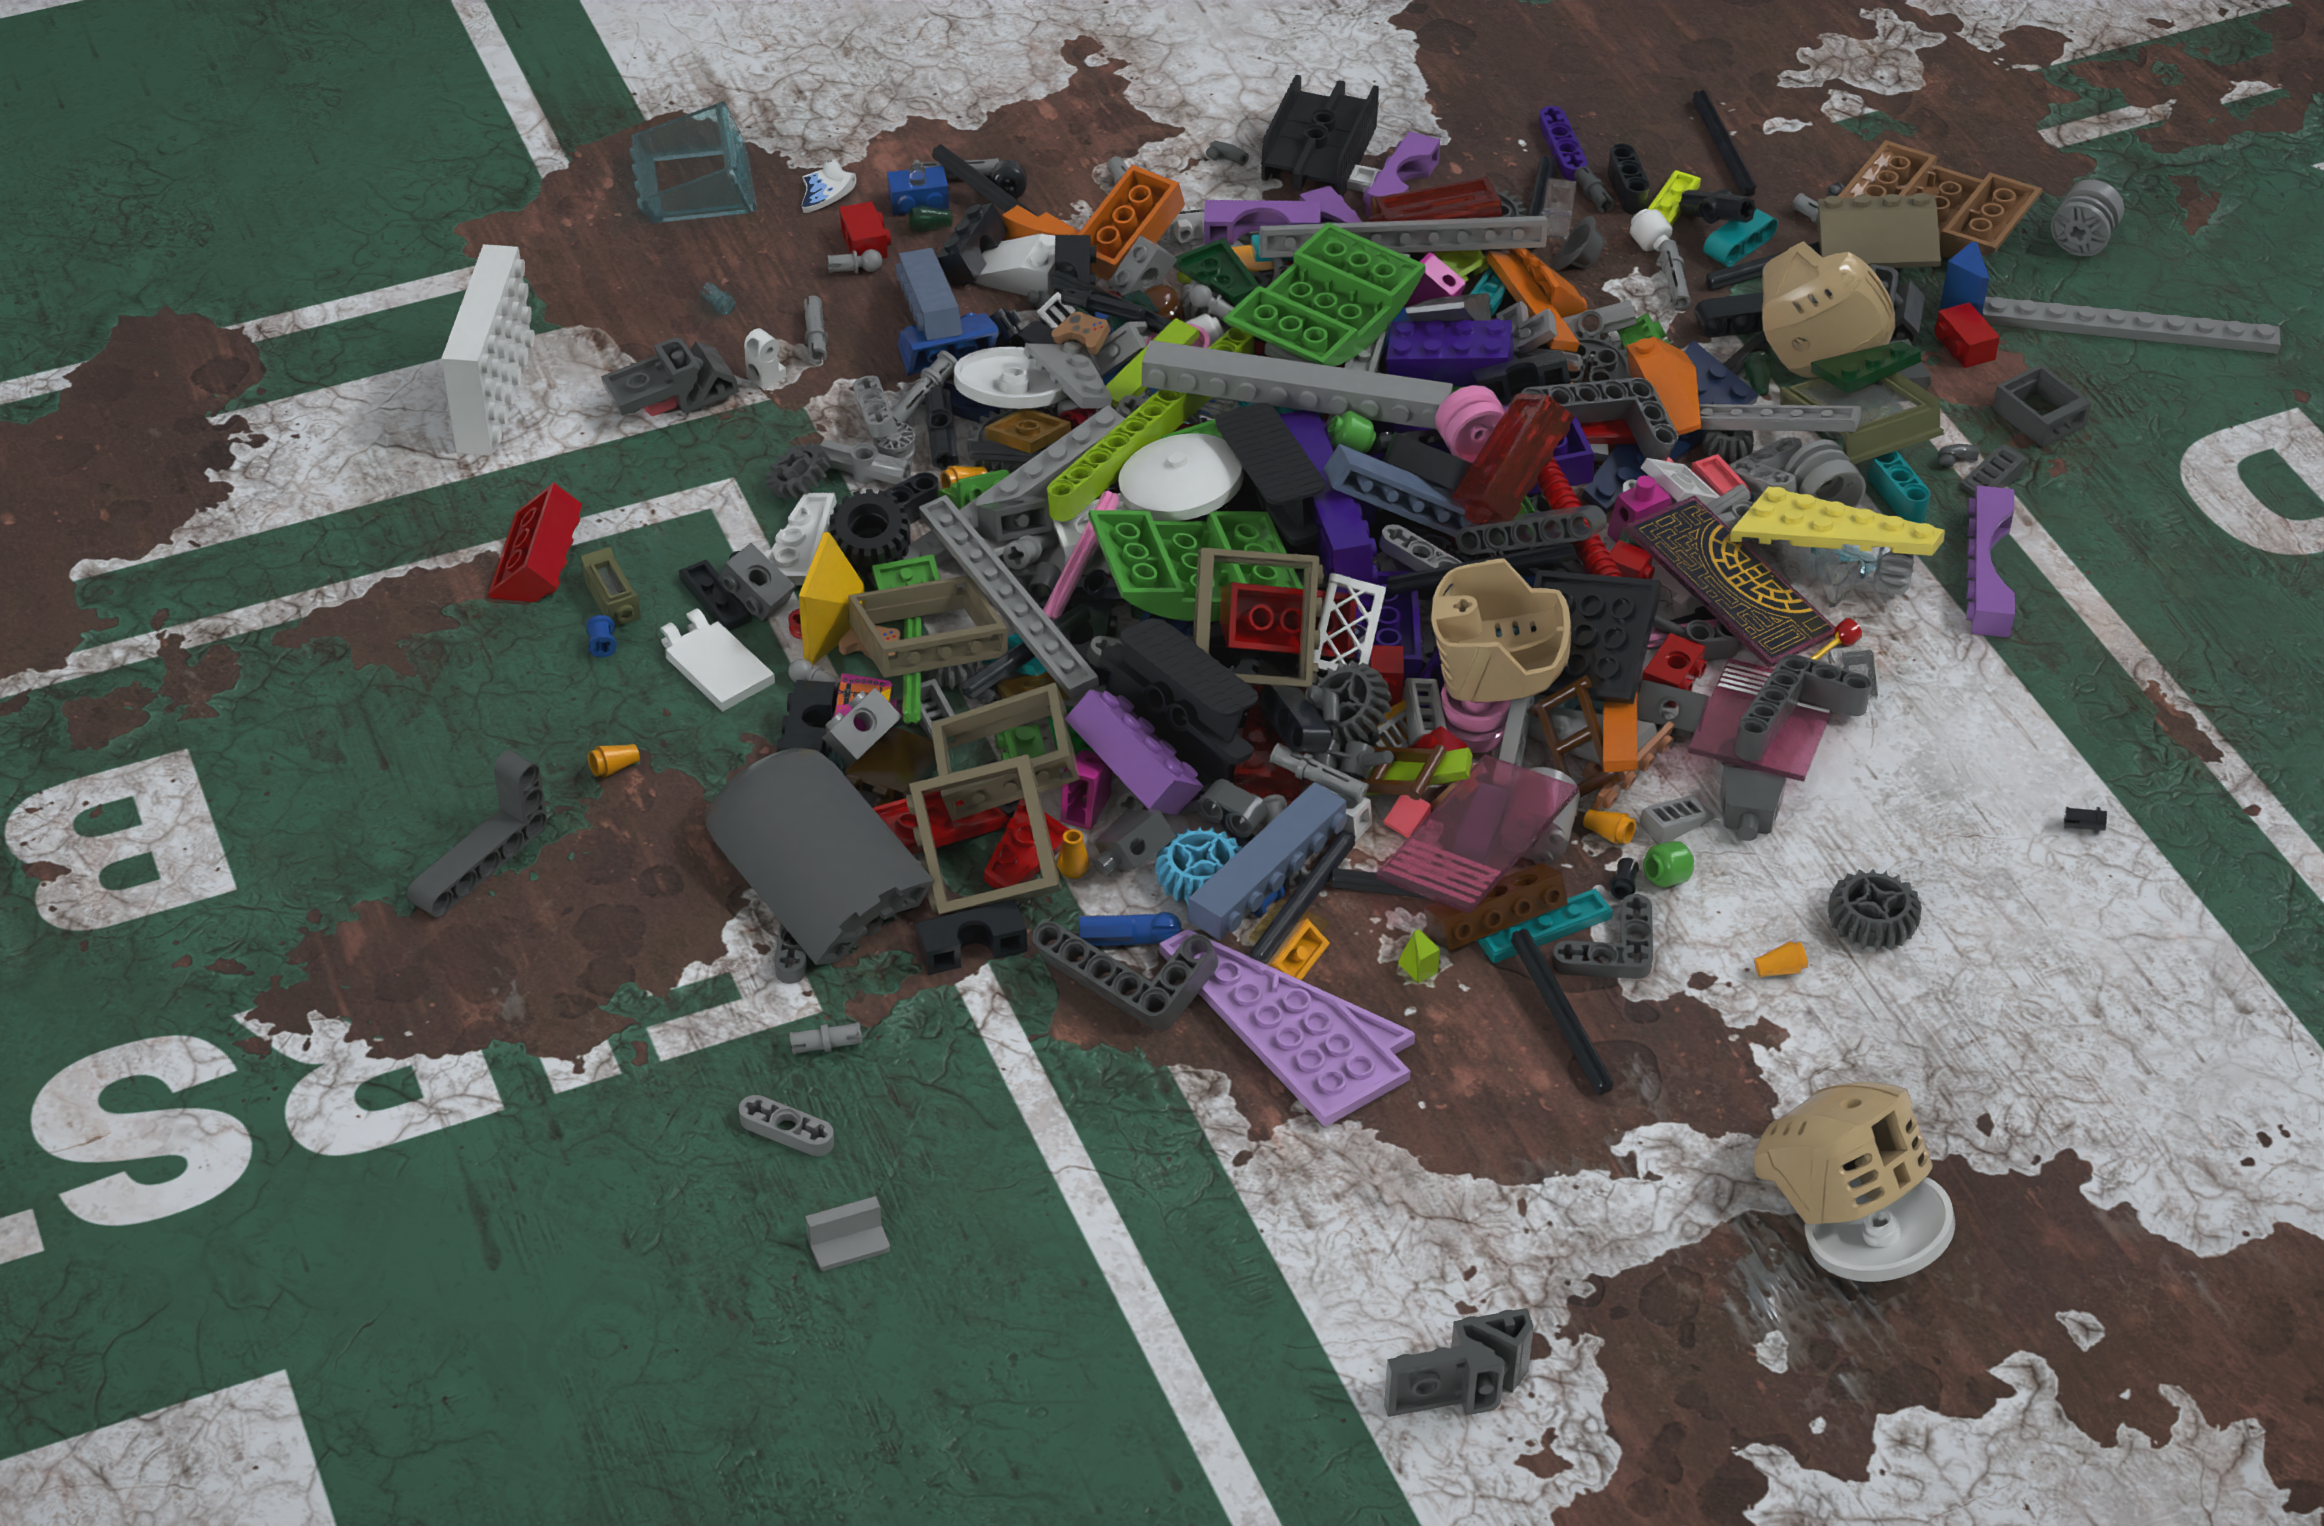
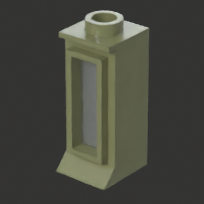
(610, 586)

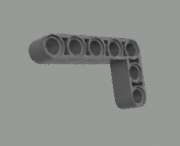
(1619, 400)
(1796, 680)
(492, 843)
(1122, 979)

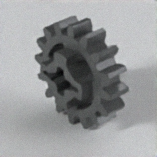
(798, 471)

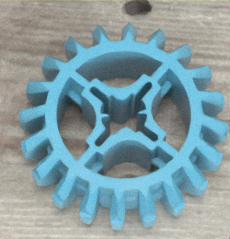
(1192, 861)

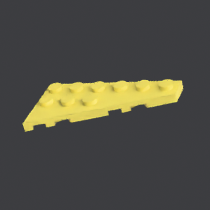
(1829, 525)

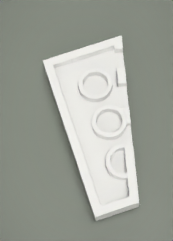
(799, 540)

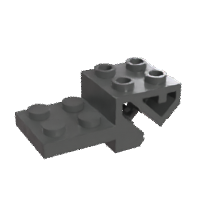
(1906, 302)
(691, 376)
(1482, 1360)

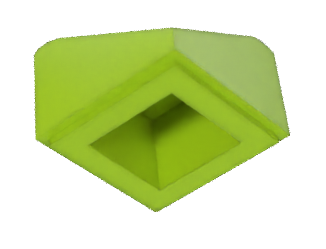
(1420, 957)

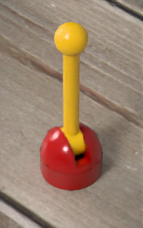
(1845, 634)

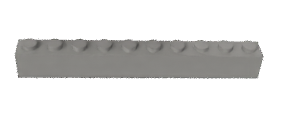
(1292, 384)

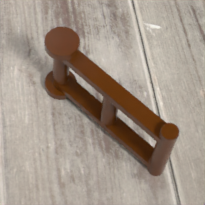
(1592, 731)
(1413, 789)

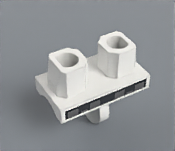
(1188, 225)

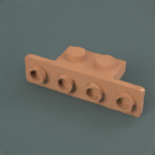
(1646, 756)

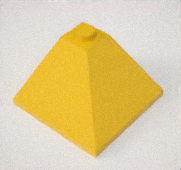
(825, 599)

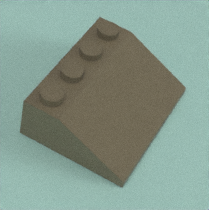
(1881, 229)

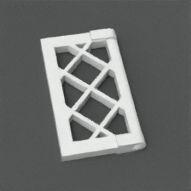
(1371, 617)

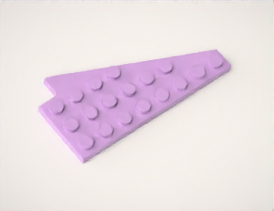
(1311, 1040)

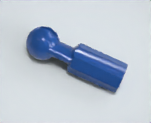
(1128, 929)

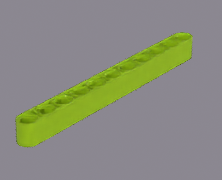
(1154, 418)

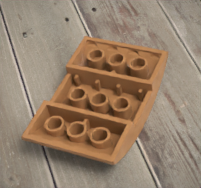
(1966, 205)

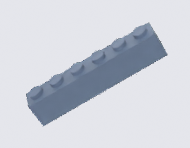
(928, 294)
(1395, 490)
(1267, 861)

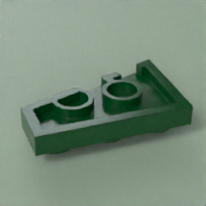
(1219, 270)
(1866, 366)

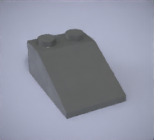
(1452, 308)

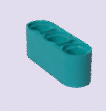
(1739, 239)
(1899, 486)

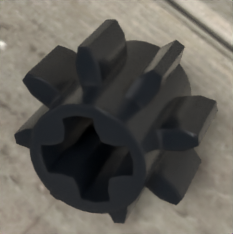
(1007, 323)

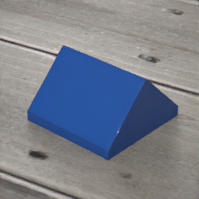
(1966, 279)

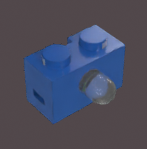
(917, 186)

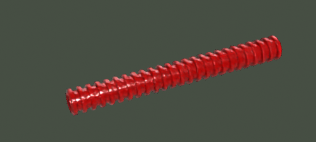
(1561, 496)

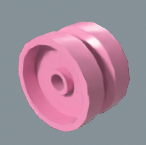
(1468, 420)
(1476, 723)

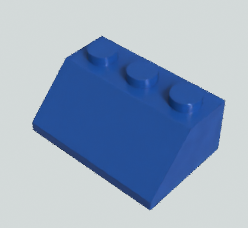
(917, 353)

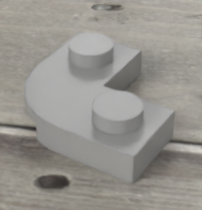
(1529, 332)

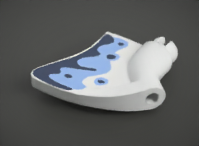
(826, 186)

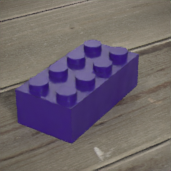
(1448, 349)
(1397, 624)

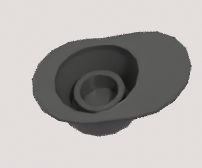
(1580, 247)

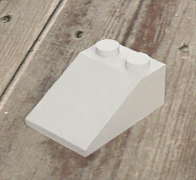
(1020, 265)

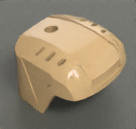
(1848, 321)
(1490, 667)
(1833, 1127)

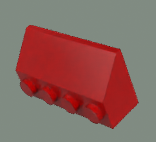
(536, 547)
(1272, 616)

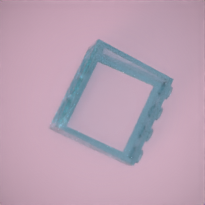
(694, 135)

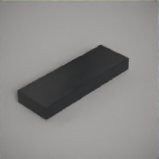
(709, 591)

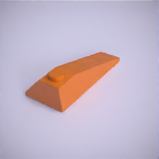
(1557, 289)
(1672, 377)

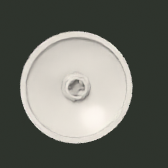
(1005, 379)
(1181, 477)
(1889, 1241)

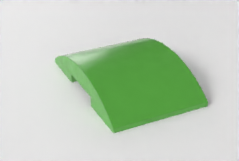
(1330, 298)
(1158, 559)

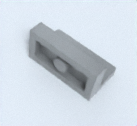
(1119, 348)
(847, 1234)

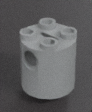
(1555, 838)

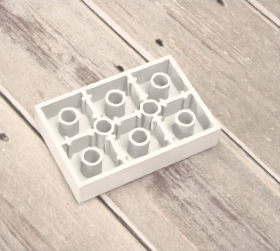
(488, 349)

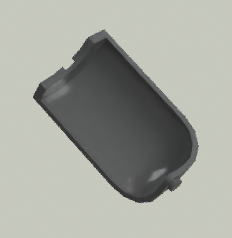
(814, 850)

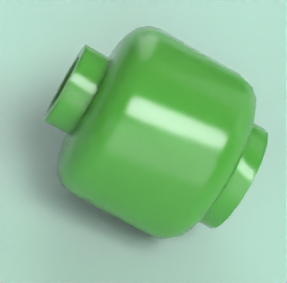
(1352, 431)
(1668, 864)

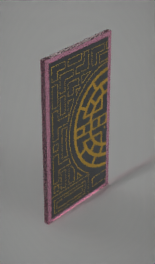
(1731, 580)

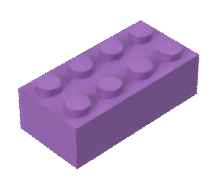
(1134, 751)

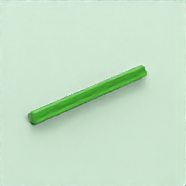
(912, 681)

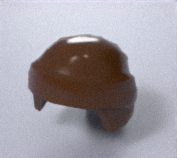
(1166, 301)

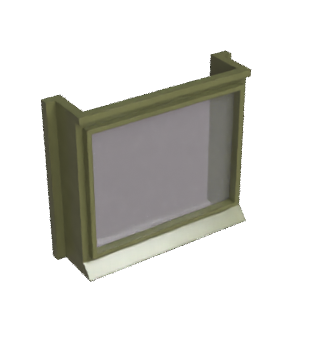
(1892, 411)

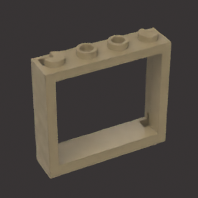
(1310, 606)
(931, 651)
(995, 719)
(923, 835)

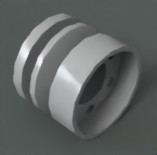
(2087, 217)
(1827, 473)

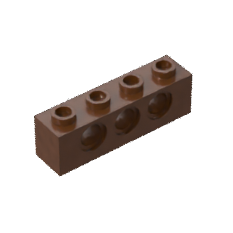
(1507, 904)

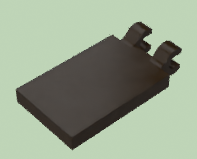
(892, 765)

